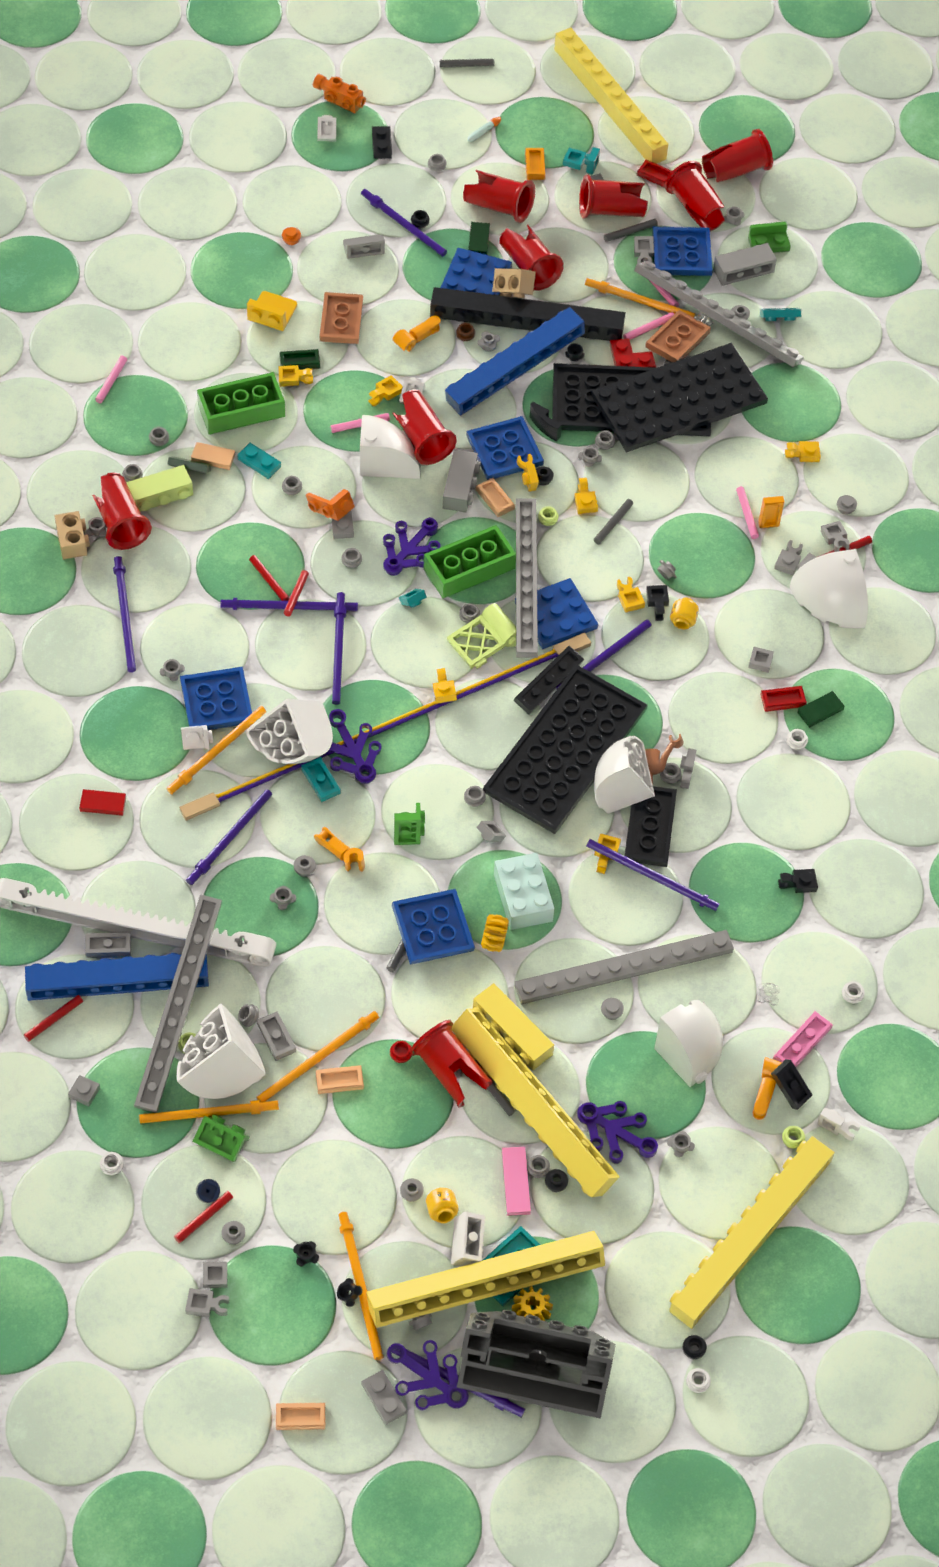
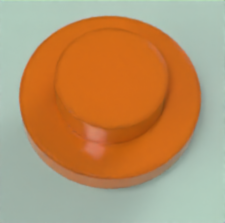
(291, 235)

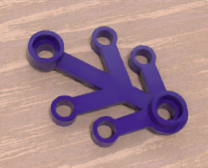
(409, 548)
(353, 750)
(615, 1128)
(430, 1377)

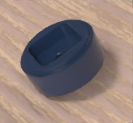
(207, 1190)

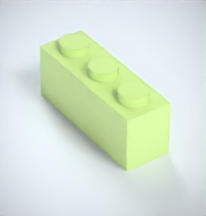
(161, 488)

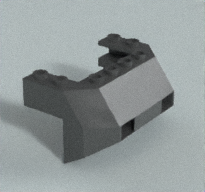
(536, 1362)

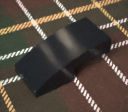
(540, 417)

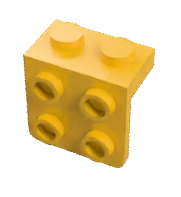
(271, 310)

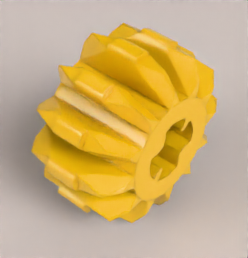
(494, 933)
(541, 1304)

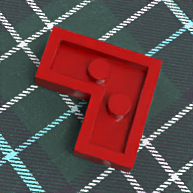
(624, 356)

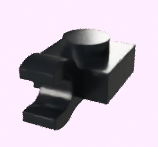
(658, 598)
(802, 880)

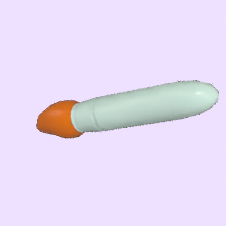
(485, 128)

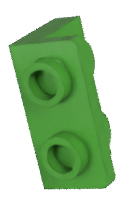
(770, 233)
(409, 827)
(220, 1137)

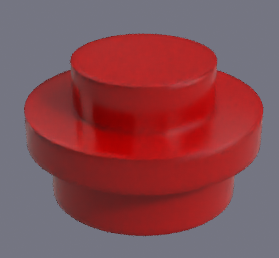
(400, 1051)

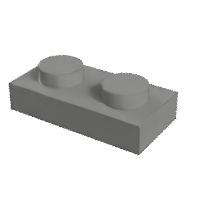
(343, 527)
(108, 944)
(276, 1036)
(383, 1397)

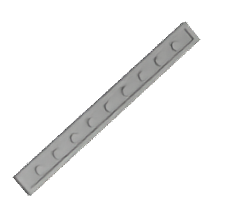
(723, 316)
(526, 579)
(623, 967)
(178, 1004)

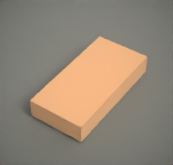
(213, 455)
(495, 497)
(339, 1079)
(300, 1416)

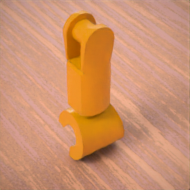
(407, 340)
(340, 849)
(766, 1089)

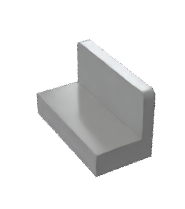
(364, 246)

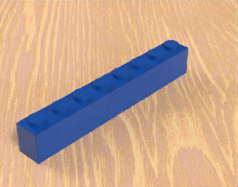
(514, 361)
(104, 976)

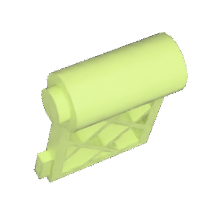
(499, 629)

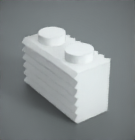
(467, 1239)

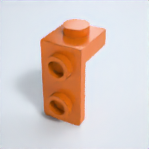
(335, 508)

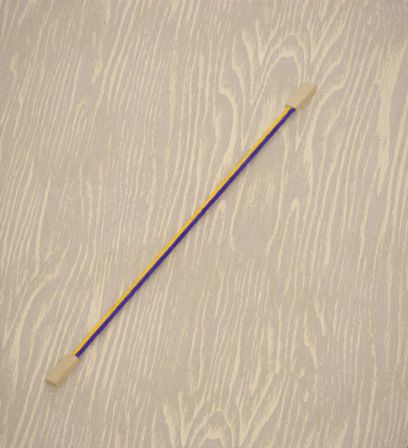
(211, 802)

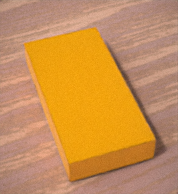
(535, 163)
(771, 512)

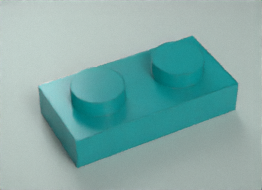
(772, 314)
(259, 460)
(321, 779)

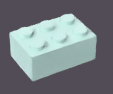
(523, 891)

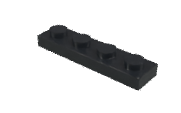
(548, 680)

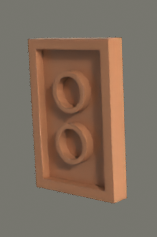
(341, 318)
(678, 337)

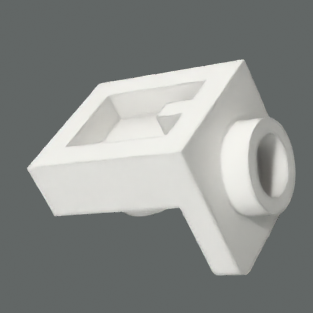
(326, 128)
(411, 384)
(196, 737)

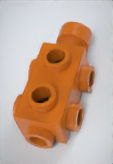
(340, 93)

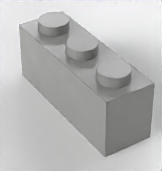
(744, 264)
(461, 481)

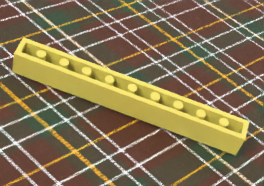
(611, 96)
(535, 1103)
(751, 1232)
(485, 1279)

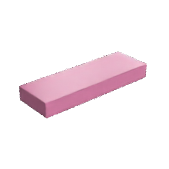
(804, 1039)
(516, 1181)

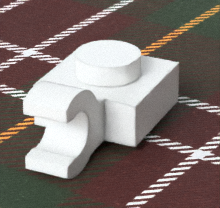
(835, 1123)

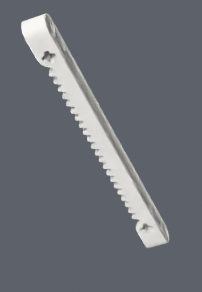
(14, 895)

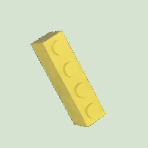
(514, 1027)

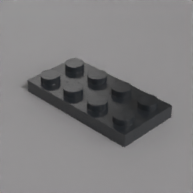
(651, 828)

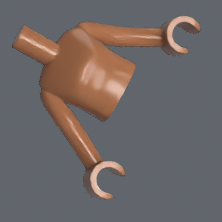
(658, 764)

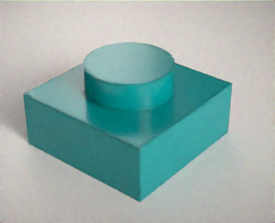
(574, 158)
(592, 160)
(413, 598)

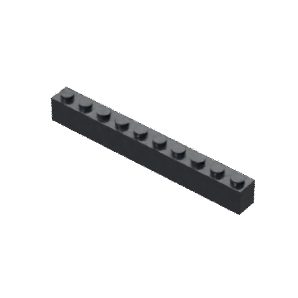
(520, 312)

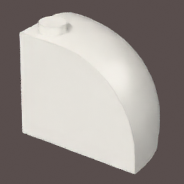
(386, 450)
(833, 589)
(292, 732)
(622, 775)
(690, 1041)
(219, 1058)

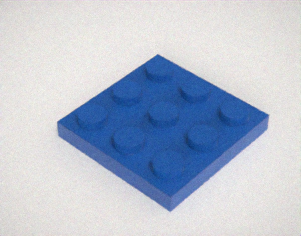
(683, 250)
(473, 272)
(500, 446)
(562, 614)
(216, 698)
(433, 926)

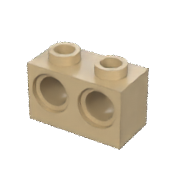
(513, 281)
(71, 535)

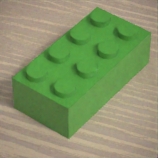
(241, 403)
(469, 561)

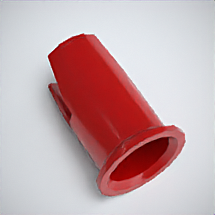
(738, 157)
(696, 194)
(501, 195)
(611, 198)
(533, 256)
(425, 429)
(120, 513)
(445, 1056)

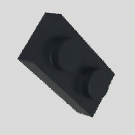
(381, 142)
(791, 1084)

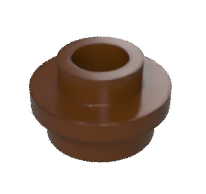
(465, 332)

